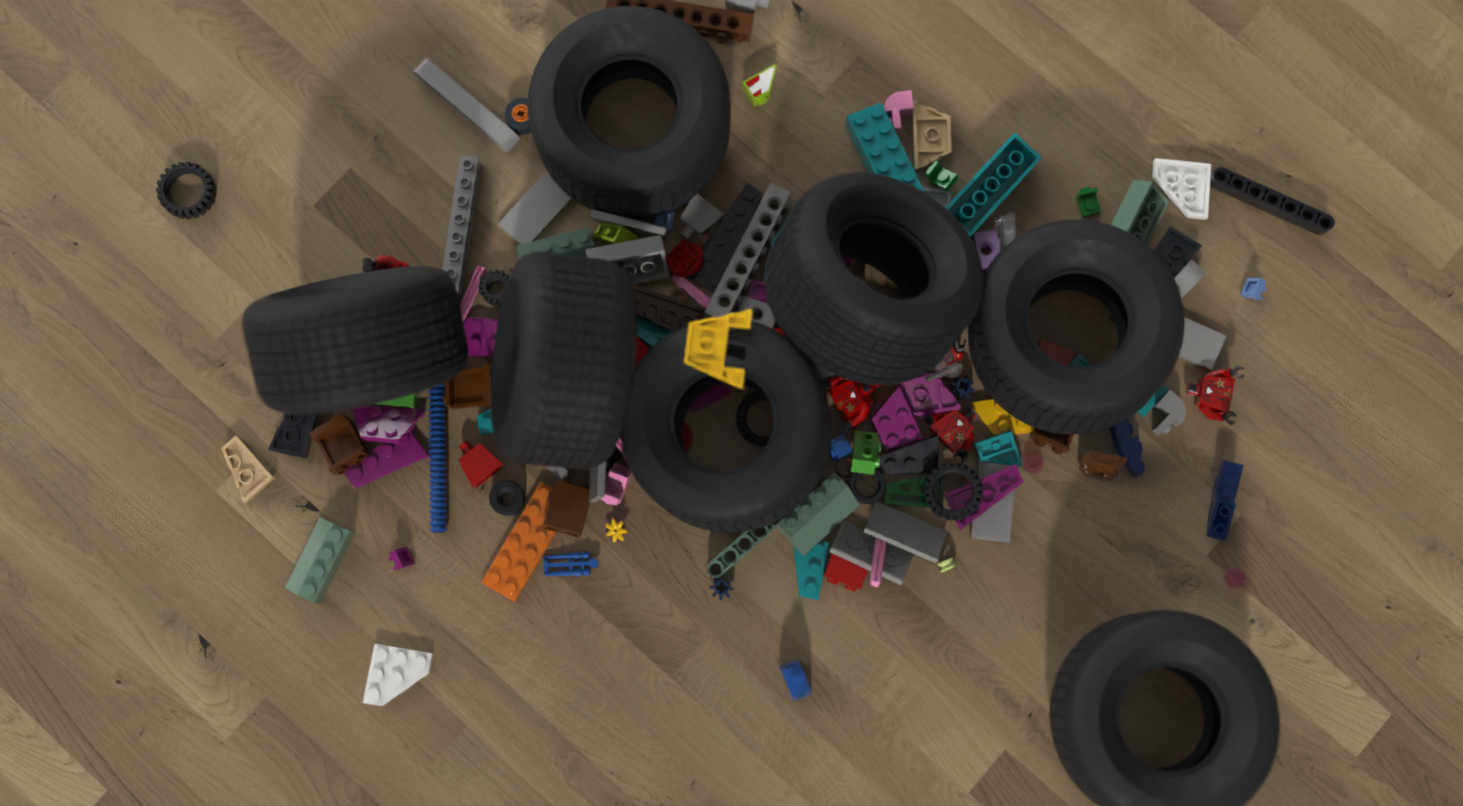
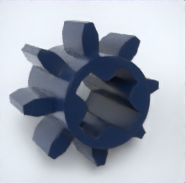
(964, 381)
(725, 592)

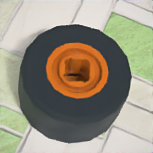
(517, 122)

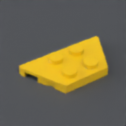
(998, 419)

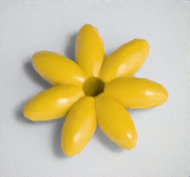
(615, 530)

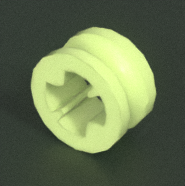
(947, 564)

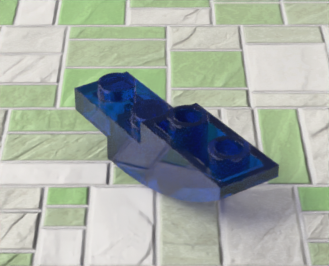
(1128, 447)
(1222, 500)

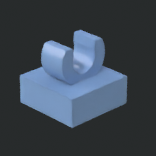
(665, 220)
(1253, 288)

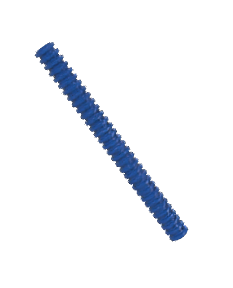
(437, 459)

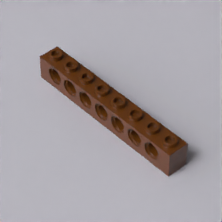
(706, 14)

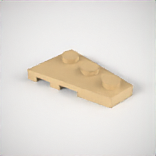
(246, 468)

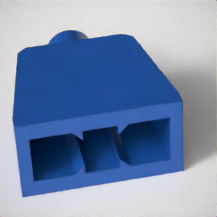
(795, 680)

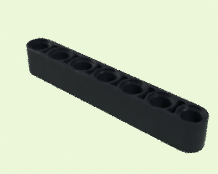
(1280, 201)

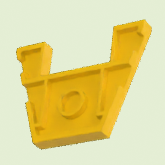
(708, 346)

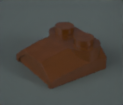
(1100, 463)

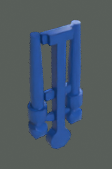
(593, 563)

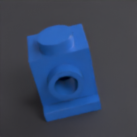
(839, 448)

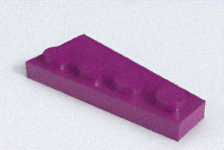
(386, 460)
(994, 489)

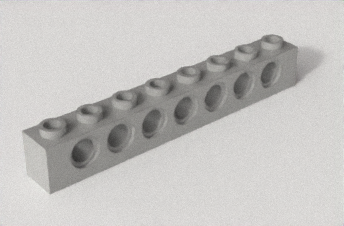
(773, 196)
(462, 220)

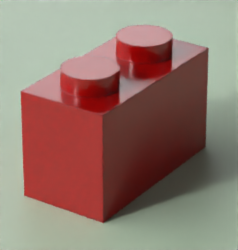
(844, 572)

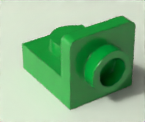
(941, 177)
(1088, 202)

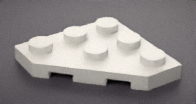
(1185, 185)
(394, 672)

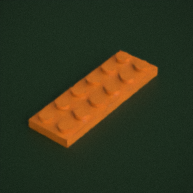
(522, 548)

